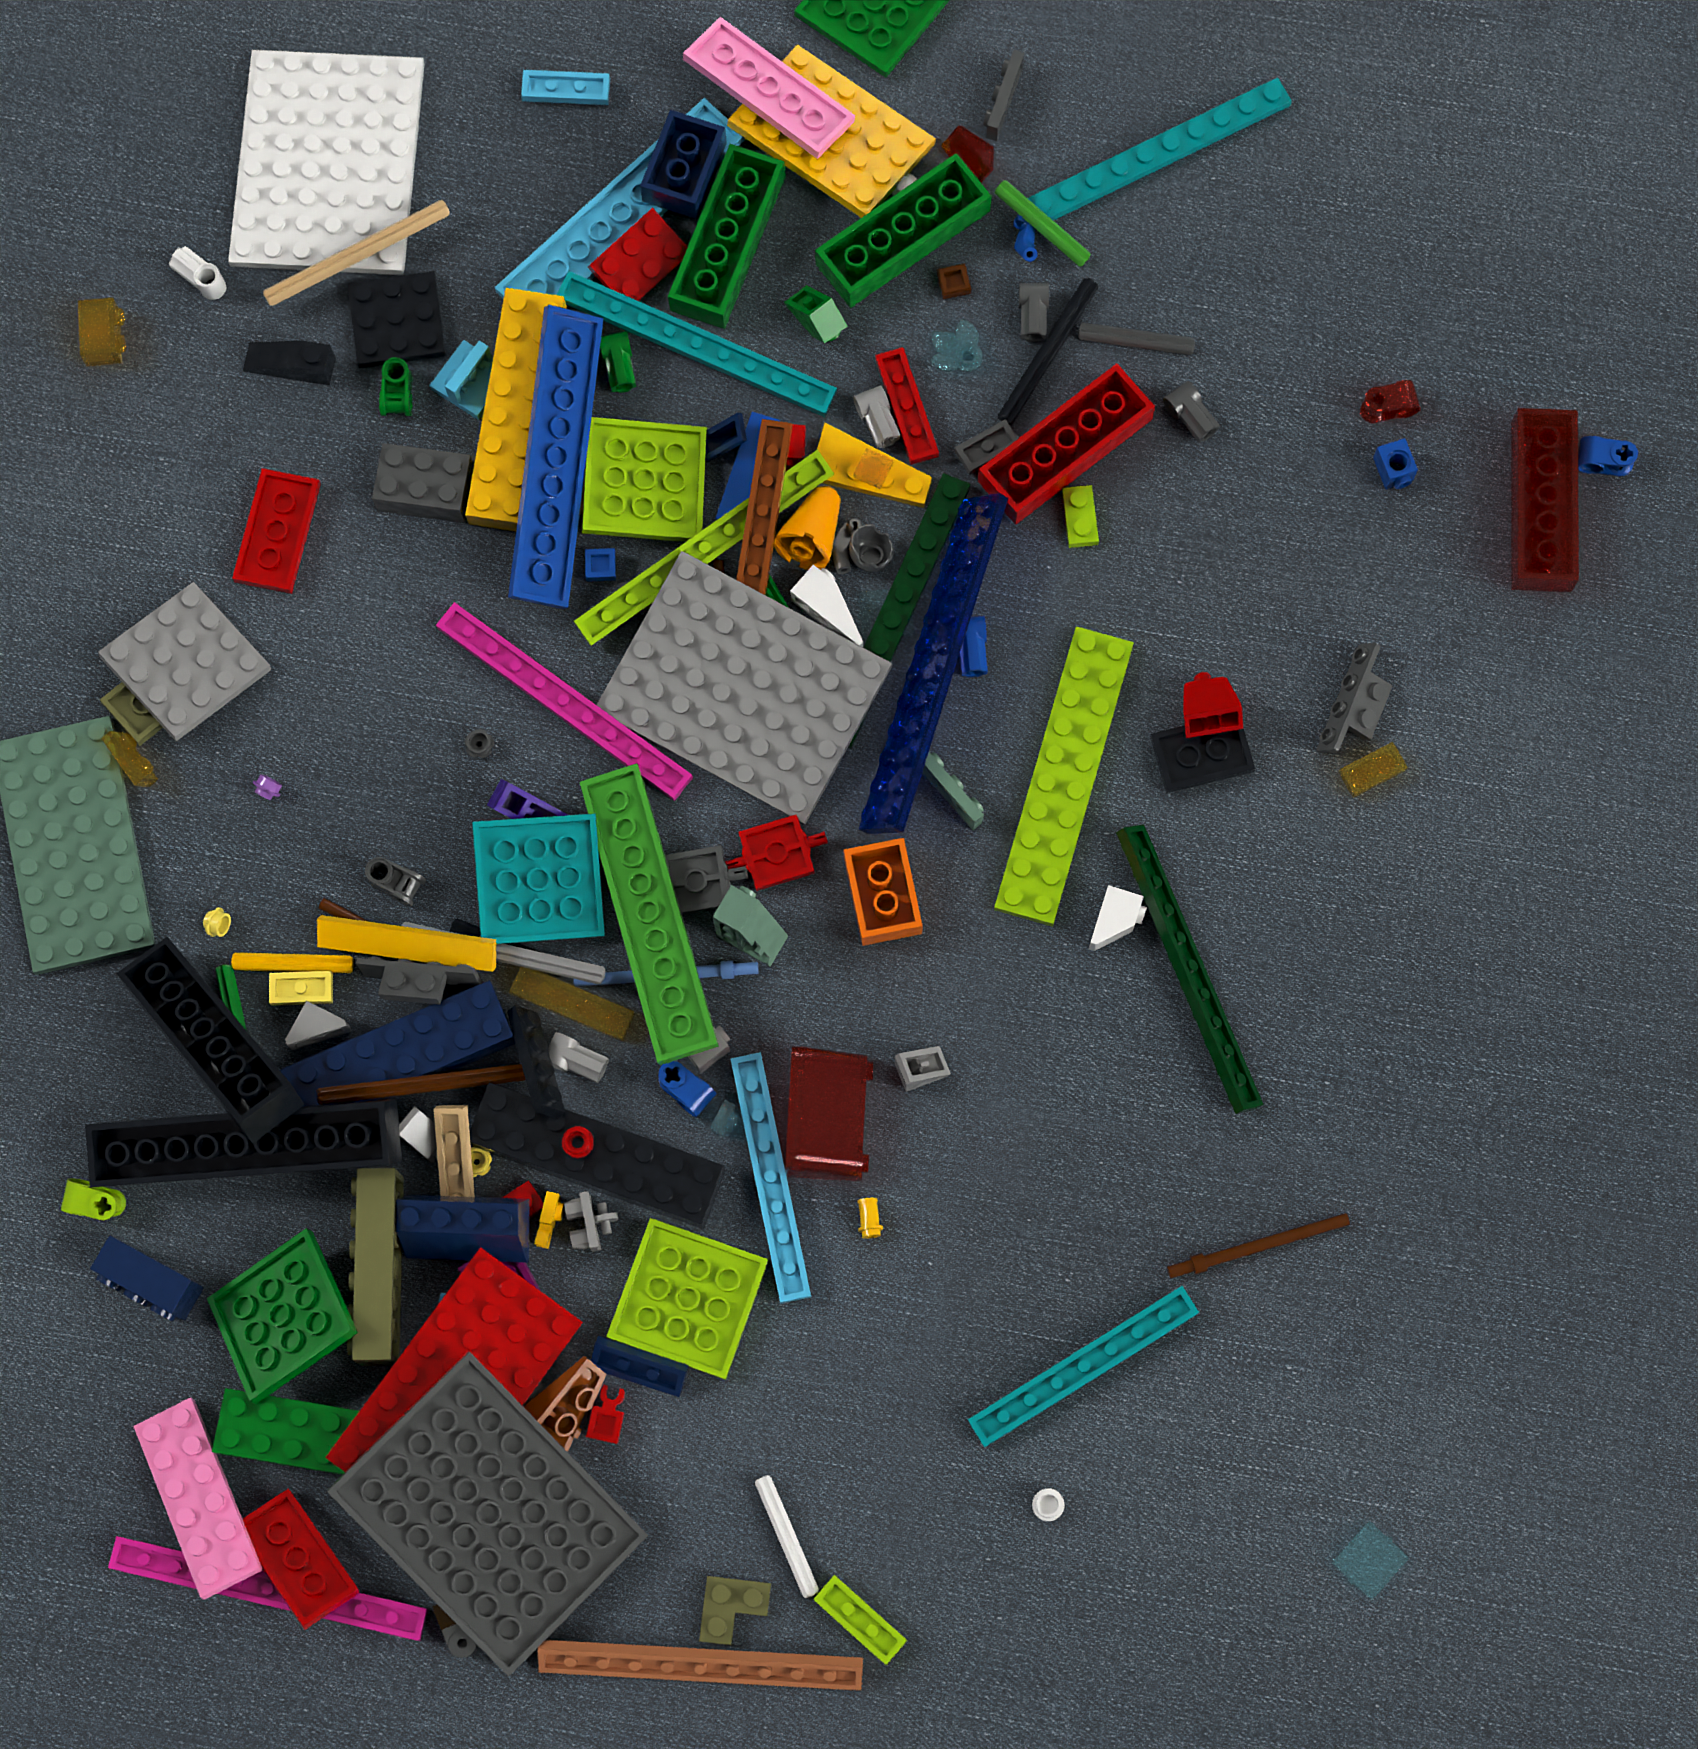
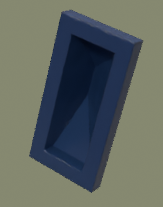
(724, 436)

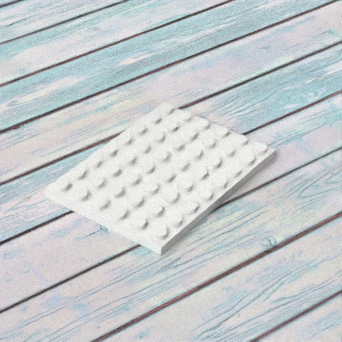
(325, 158)

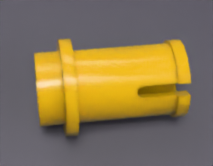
(869, 1218)

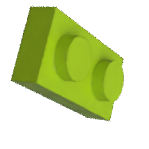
(1080, 516)

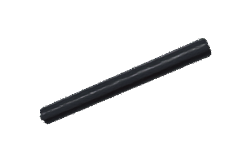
(1048, 351)

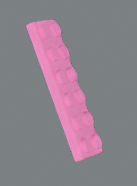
(768, 87)
(197, 1498)

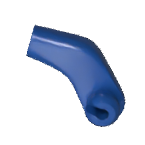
(1025, 239)

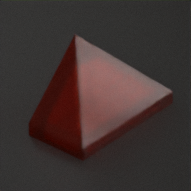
(972, 150)

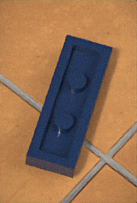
(639, 1366)

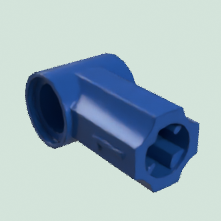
(973, 652)

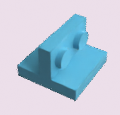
(466, 378)

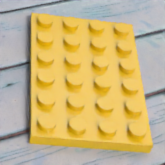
(864, 161)

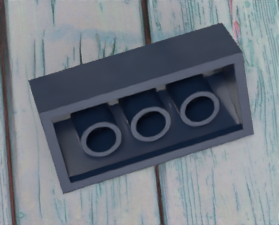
(461, 1225)

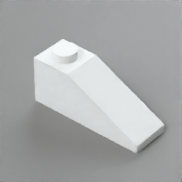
(823, 601)

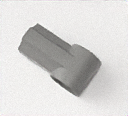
(875, 410)
(569, 1056)

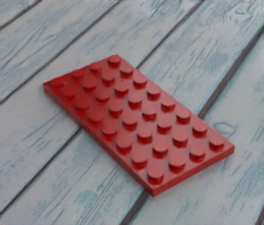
(487, 1312)

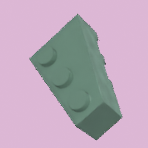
(748, 925)

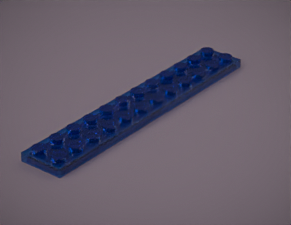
(933, 665)

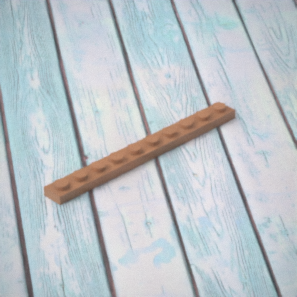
(700, 1665)

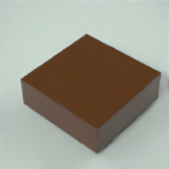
(954, 281)

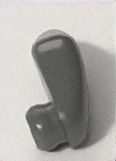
(840, 546)

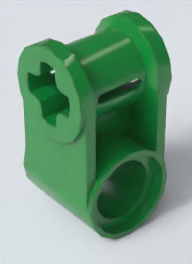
(396, 393)

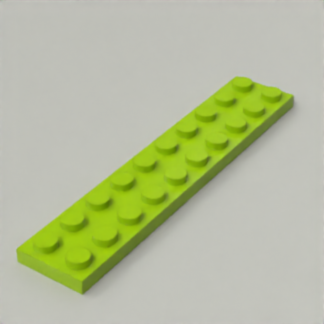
(1064, 776)

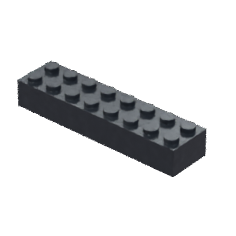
(210, 1040)
(617, 1166)

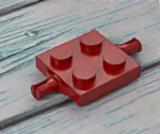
(777, 852)

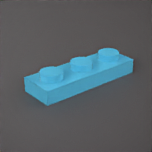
(565, 87)

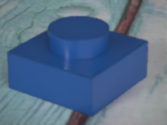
(600, 564)

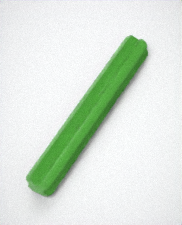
(1042, 223)

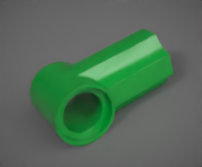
(617, 356)

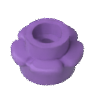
(267, 787)

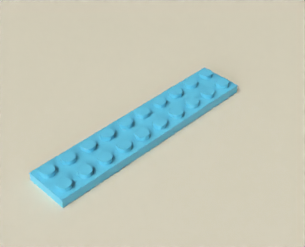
(598, 222)

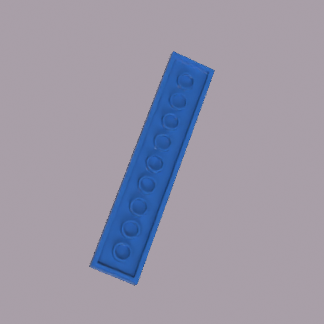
(555, 457)

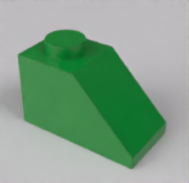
(817, 314)

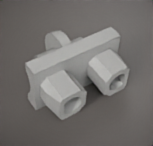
(583, 1208)

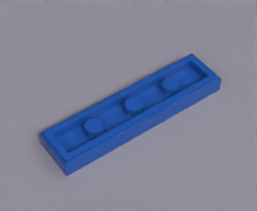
(741, 476)

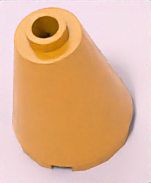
(810, 530)

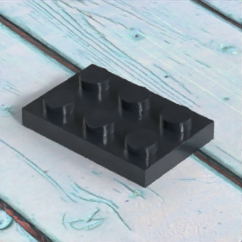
(1200, 759)

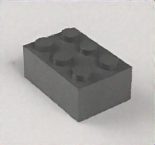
(423, 482)

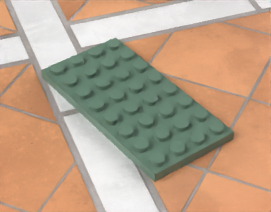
(73, 847)

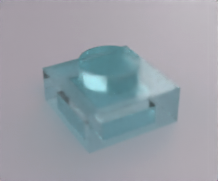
(725, 1119)

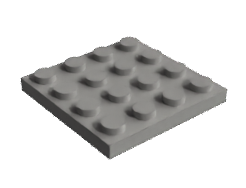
(184, 661)

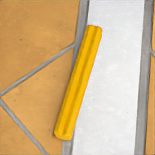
(292, 962)

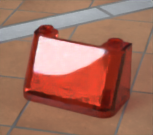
(827, 1114)

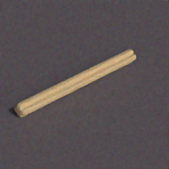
(356, 252)

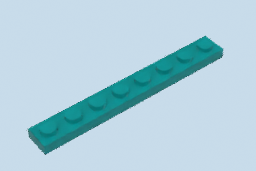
(1083, 1366)

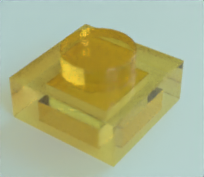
(873, 468)

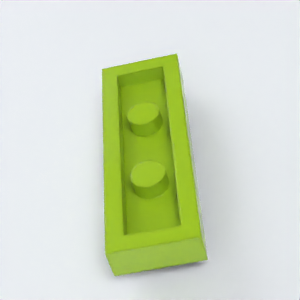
(860, 1620)

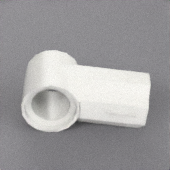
(198, 273)

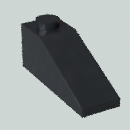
(291, 360)

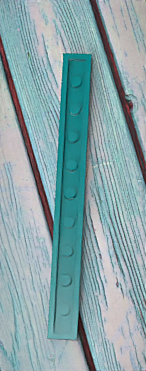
(1162, 150)
(697, 344)

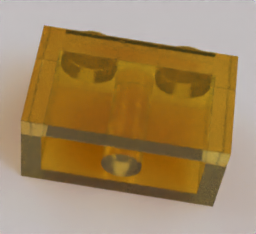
(101, 331)

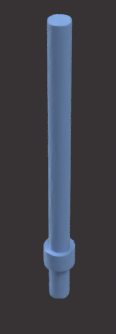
(726, 970)

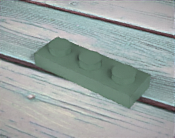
(952, 790)

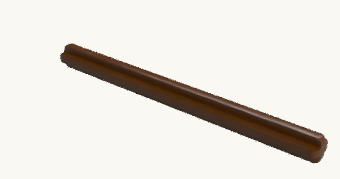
(419, 1084)

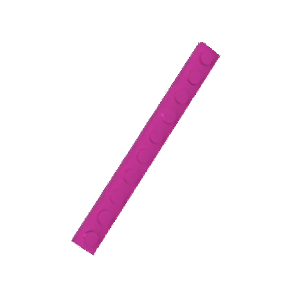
(563, 701)
(360, 1611)

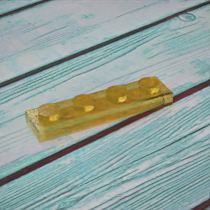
(572, 1003)

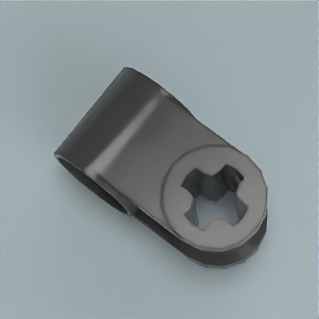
(399, 883)

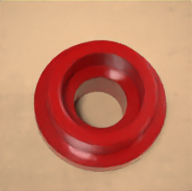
(573, 1133)

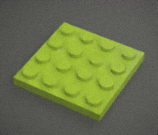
(644, 480)
(687, 1298)

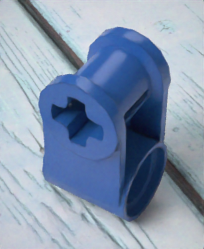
(1604, 456)
(689, 1092)

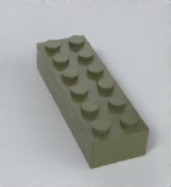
(376, 1267)

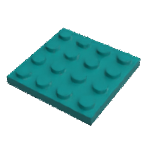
(538, 878)

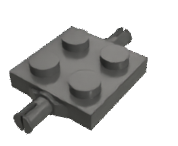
(701, 878)

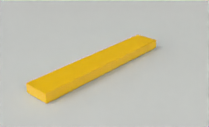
(406, 943)

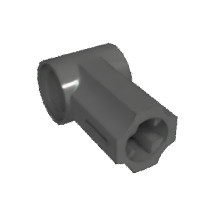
(1033, 306)
(1187, 405)

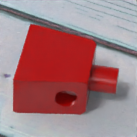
(1210, 706)

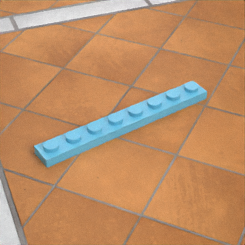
(770, 1178)

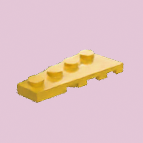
(843, 454)

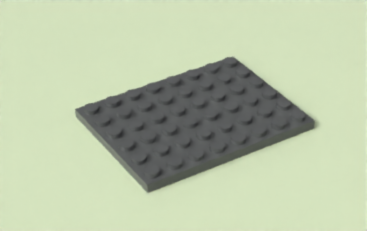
(487, 1513)

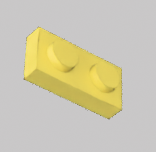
(299, 987)

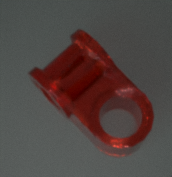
(1390, 402)

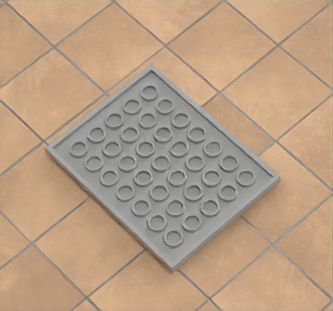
(744, 687)

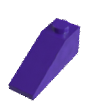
(519, 804)

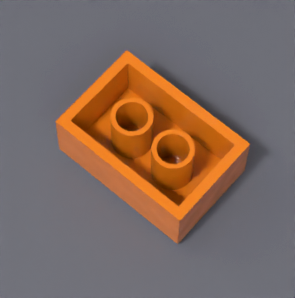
(883, 891)

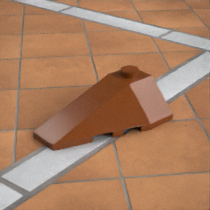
(566, 1400)

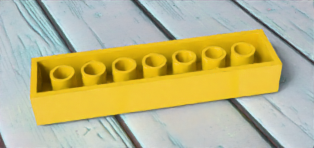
(507, 411)

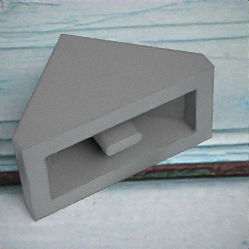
(315, 1026)
(921, 1067)

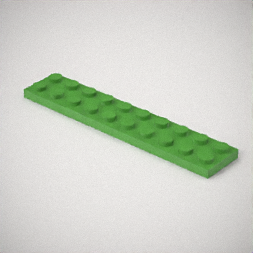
(649, 915)

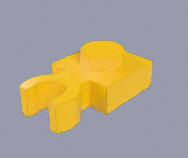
(551, 1212)

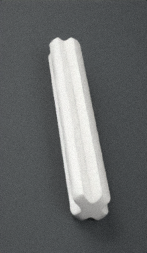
(786, 1536)

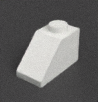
(1117, 916)

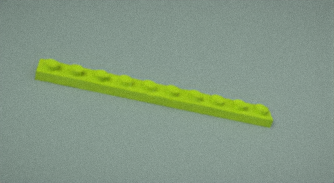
(703, 546)

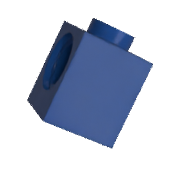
(1398, 453)

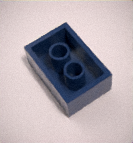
(683, 164)
(145, 1280)

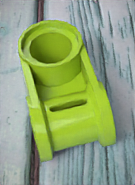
(89, 1202)

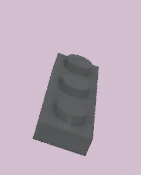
(1003, 95)

